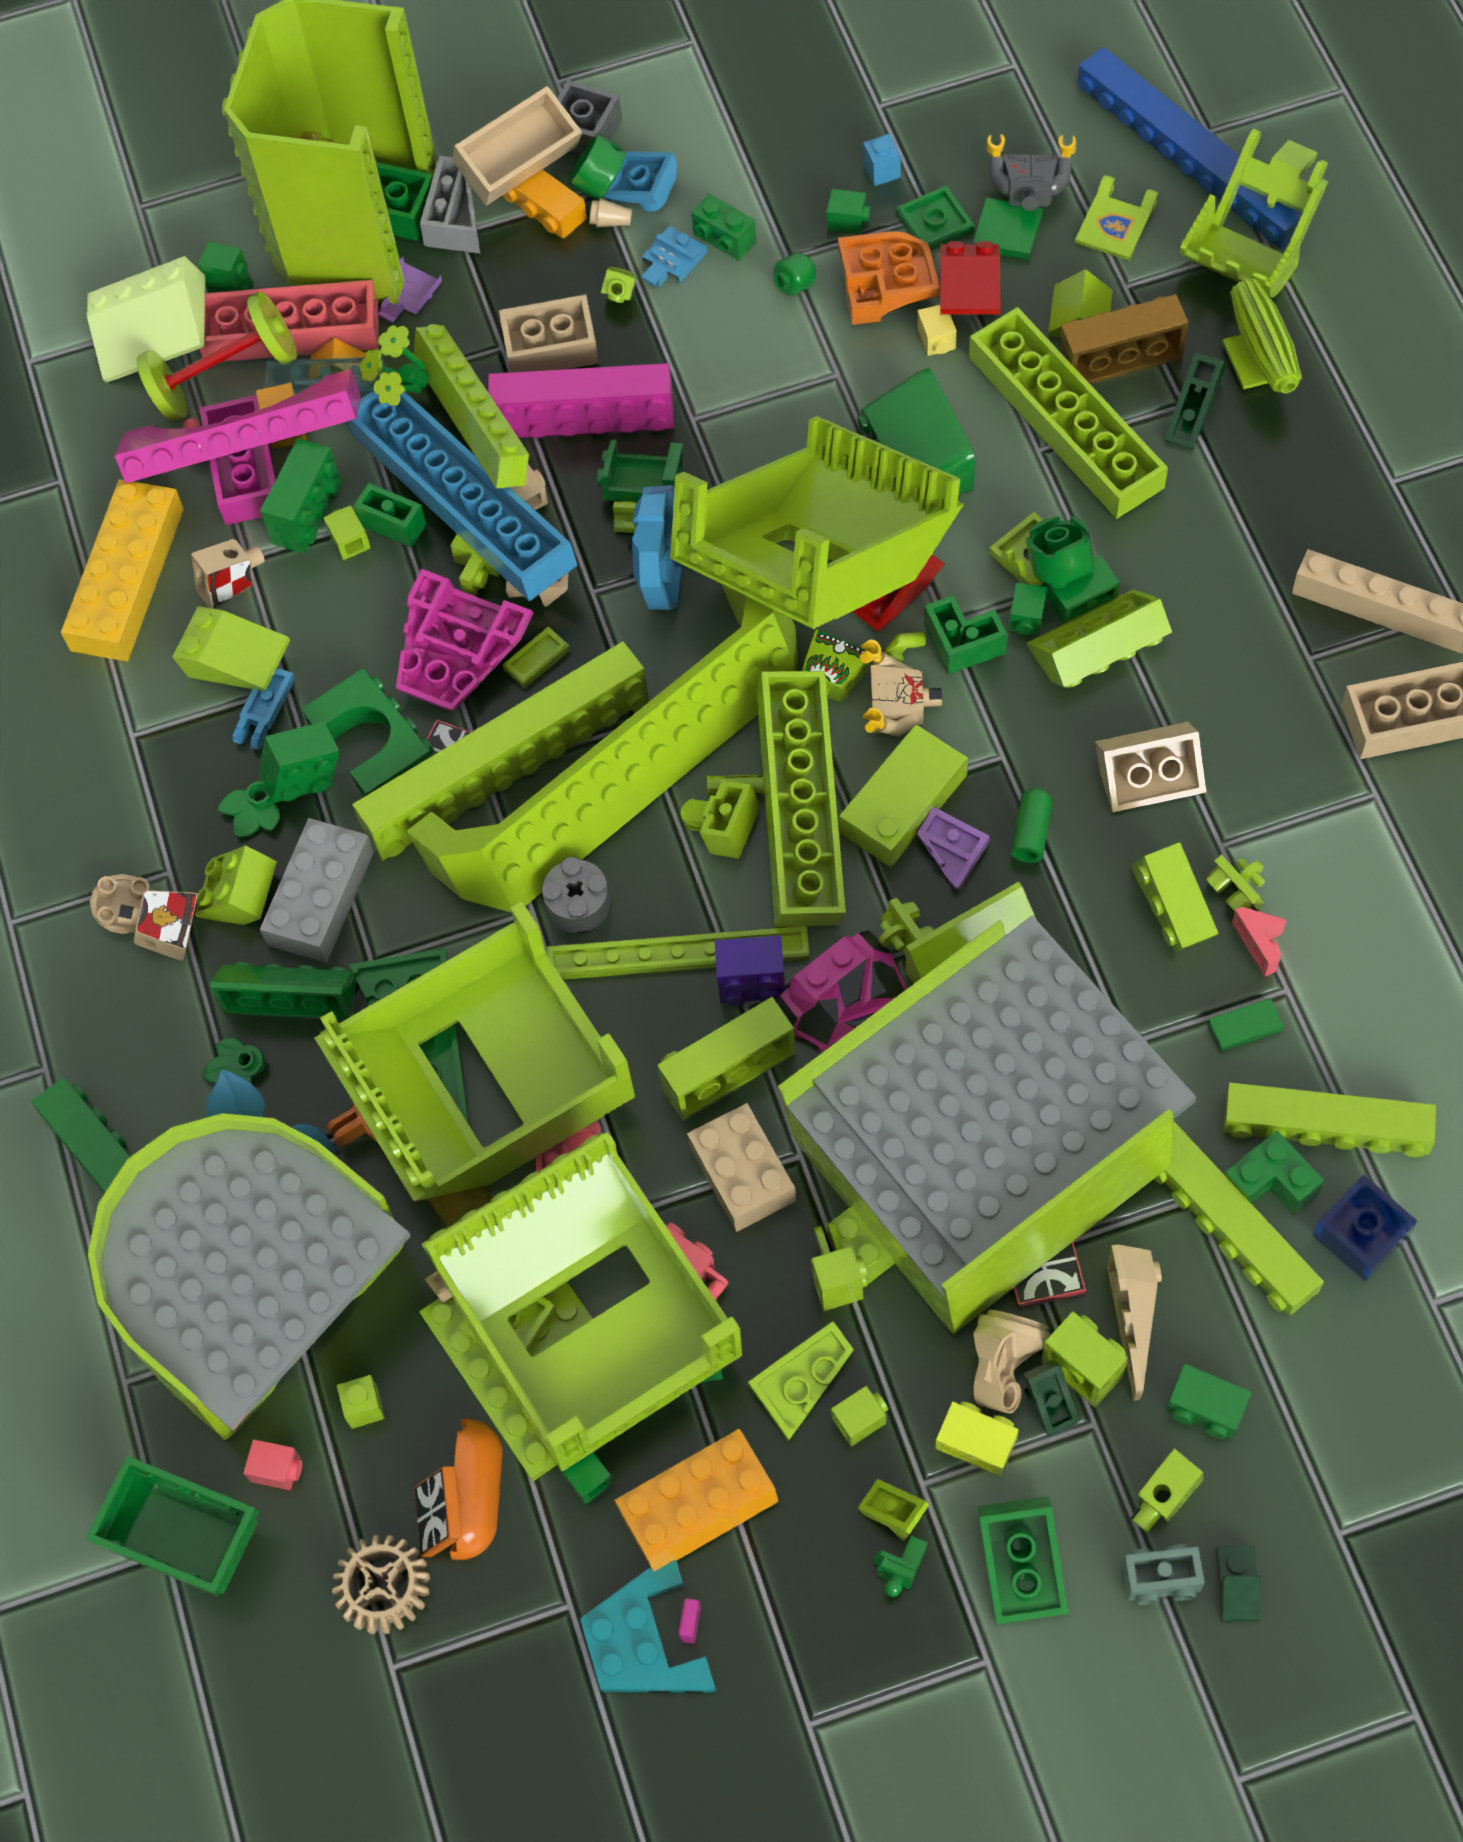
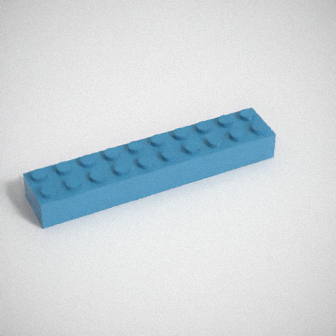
(462, 495)

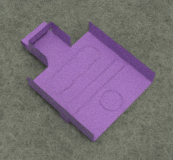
(415, 292)

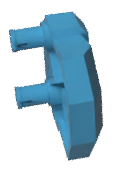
(653, 569)

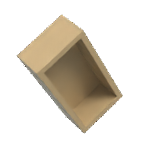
(516, 145)

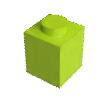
(346, 532)
(361, 1401)
(859, 1415)

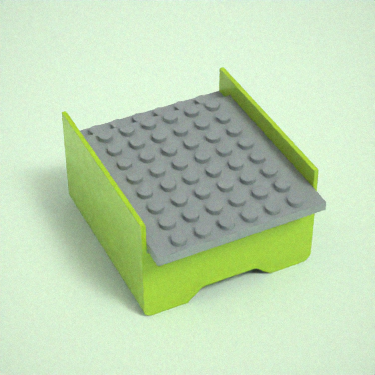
(984, 1120)

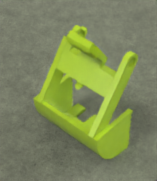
(1280, 181)

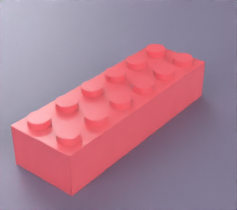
(310, 311)

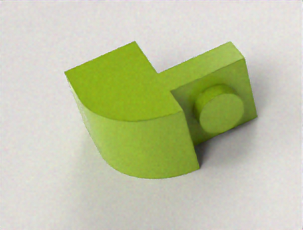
(476, 568)

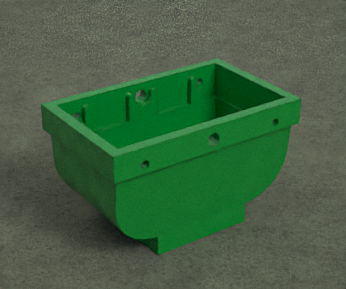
(173, 1526)

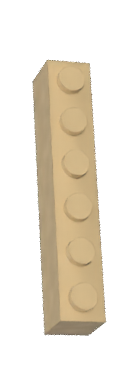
(1381, 600)

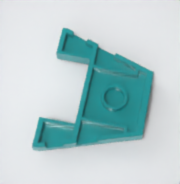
(628, 1644)

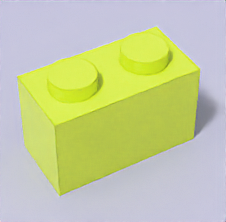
(977, 1438)

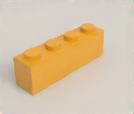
(549, 203)

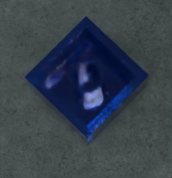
(1364, 1227)

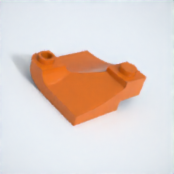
(885, 273)

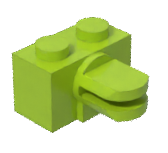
(724, 819)
(837, 1274)

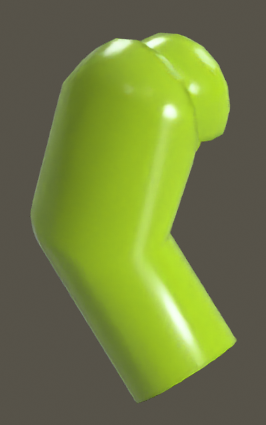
(902, 642)

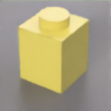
(936, 330)

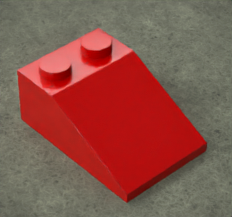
(969, 278)
(888, 607)

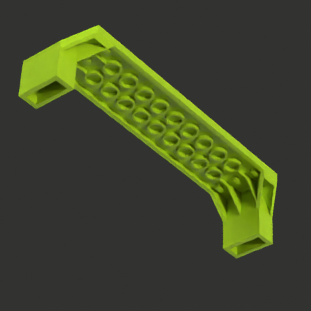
(619, 774)

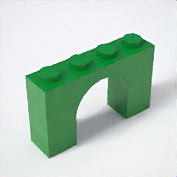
(363, 701)

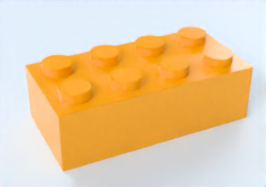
(697, 1500)

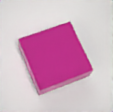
(689, 1621)

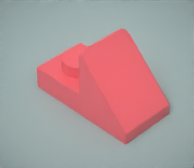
(1256, 932)

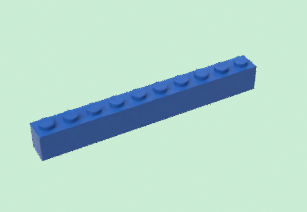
(1181, 140)

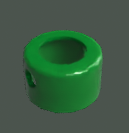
(597, 167)

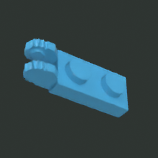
(263, 708)

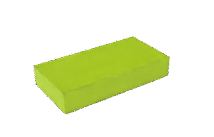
(536, 657)

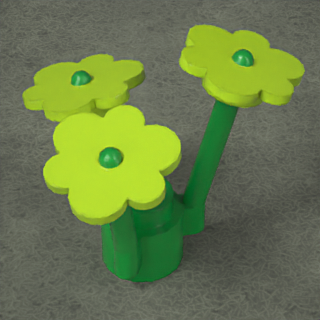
(411, 375)

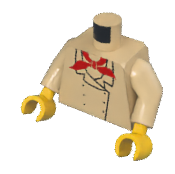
(896, 693)

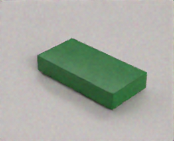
(1245, 1024)

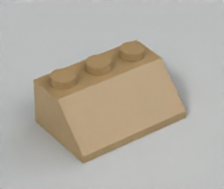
(1151, 766)

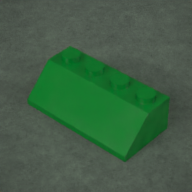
(284, 991)

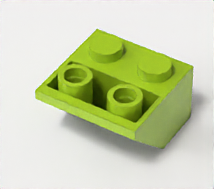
(235, 886)

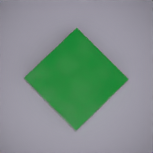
(935, 218)
(1009, 227)

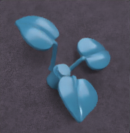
(239, 1097)

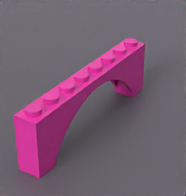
(160, 450)

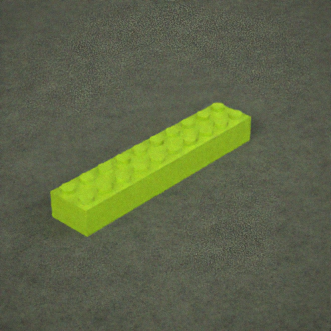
(504, 749)

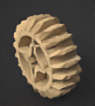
(371, 1593)

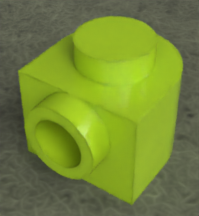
(619, 284)

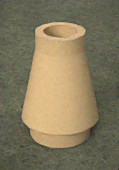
(609, 214)

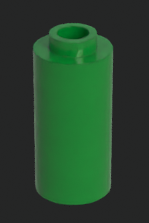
(1032, 825)

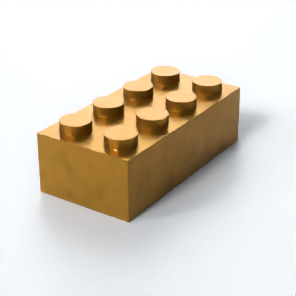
(1126, 339)

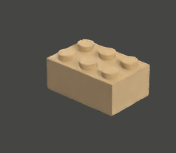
(549, 335)
(741, 1167)

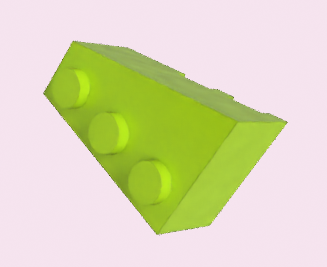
(1175, 897)

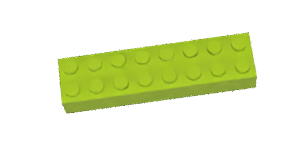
(1067, 412)
(800, 799)

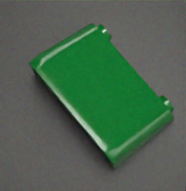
(922, 425)

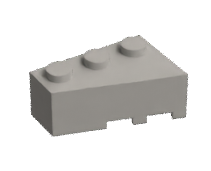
(450, 211)

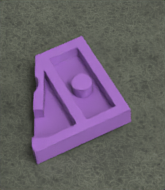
(952, 845)

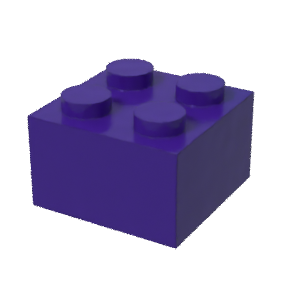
(749, 969)

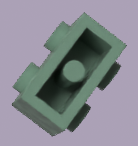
(1163, 1574)

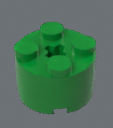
(1060, 550)

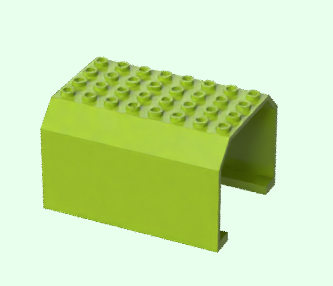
(356, 82)

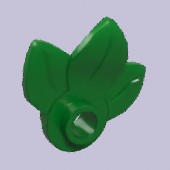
(248, 812)
(232, 1058)

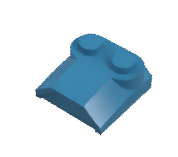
(645, 179)

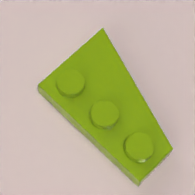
(800, 1377)

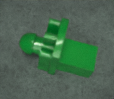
(900, 1571)

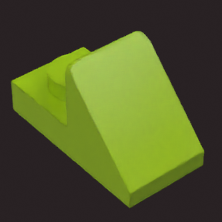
(893, 1508)

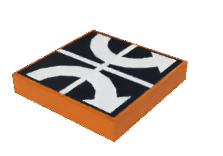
(438, 1511)

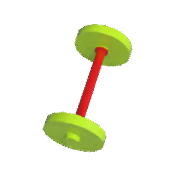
(164, 385)

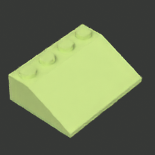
(147, 312)

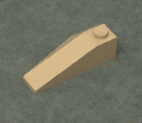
(1134, 1288)

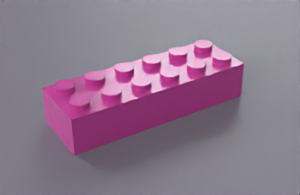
(585, 400)

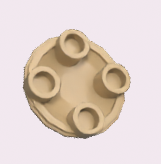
(110, 894)

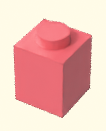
(273, 1465)

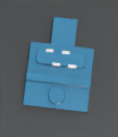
(672, 253)

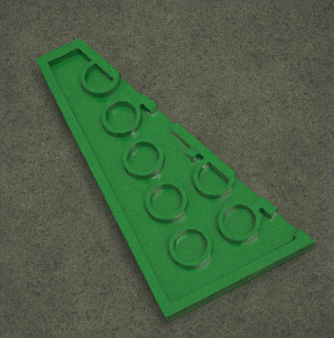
(387, 975)

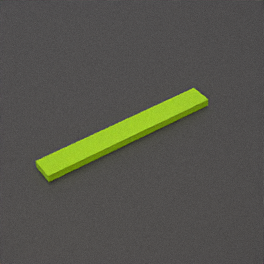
(663, 953)

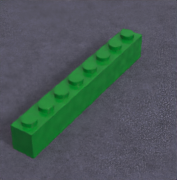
(83, 1131)

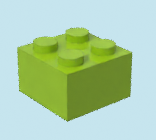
(1086, 1358)

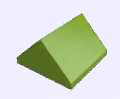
(1078, 299)

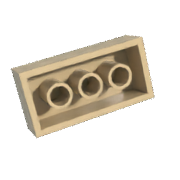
(1405, 710)

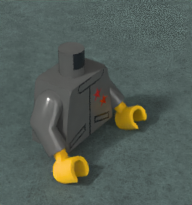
(1030, 178)

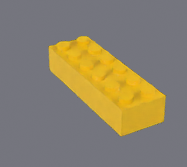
(122, 570)

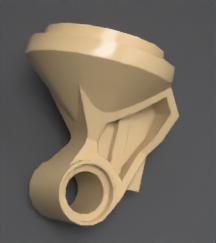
(1002, 1345)

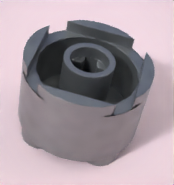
(576, 895)

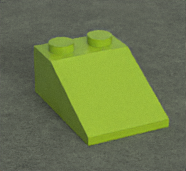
(229, 650)

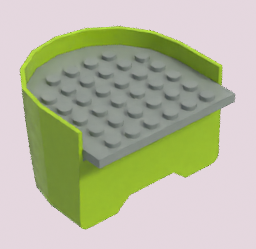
(233, 1257)

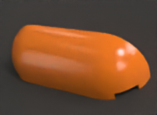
(478, 1485)

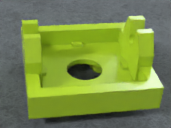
(1010, 551)

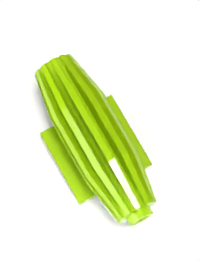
(1264, 348)

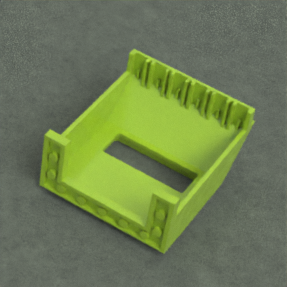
(834, 499)
(527, 1035)
(618, 1362)

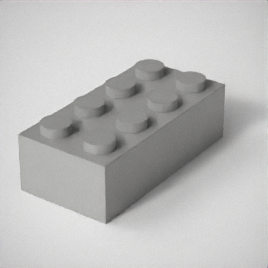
(317, 890)

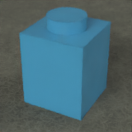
(881, 160)

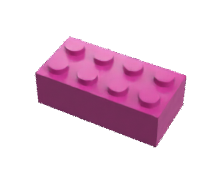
(243, 477)

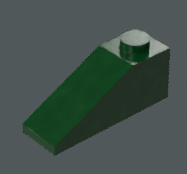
(1195, 400)

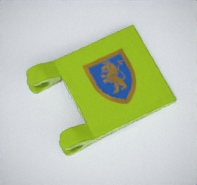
(1114, 224)

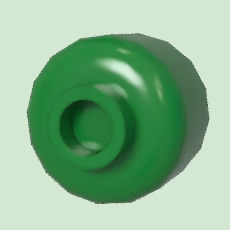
(794, 274)

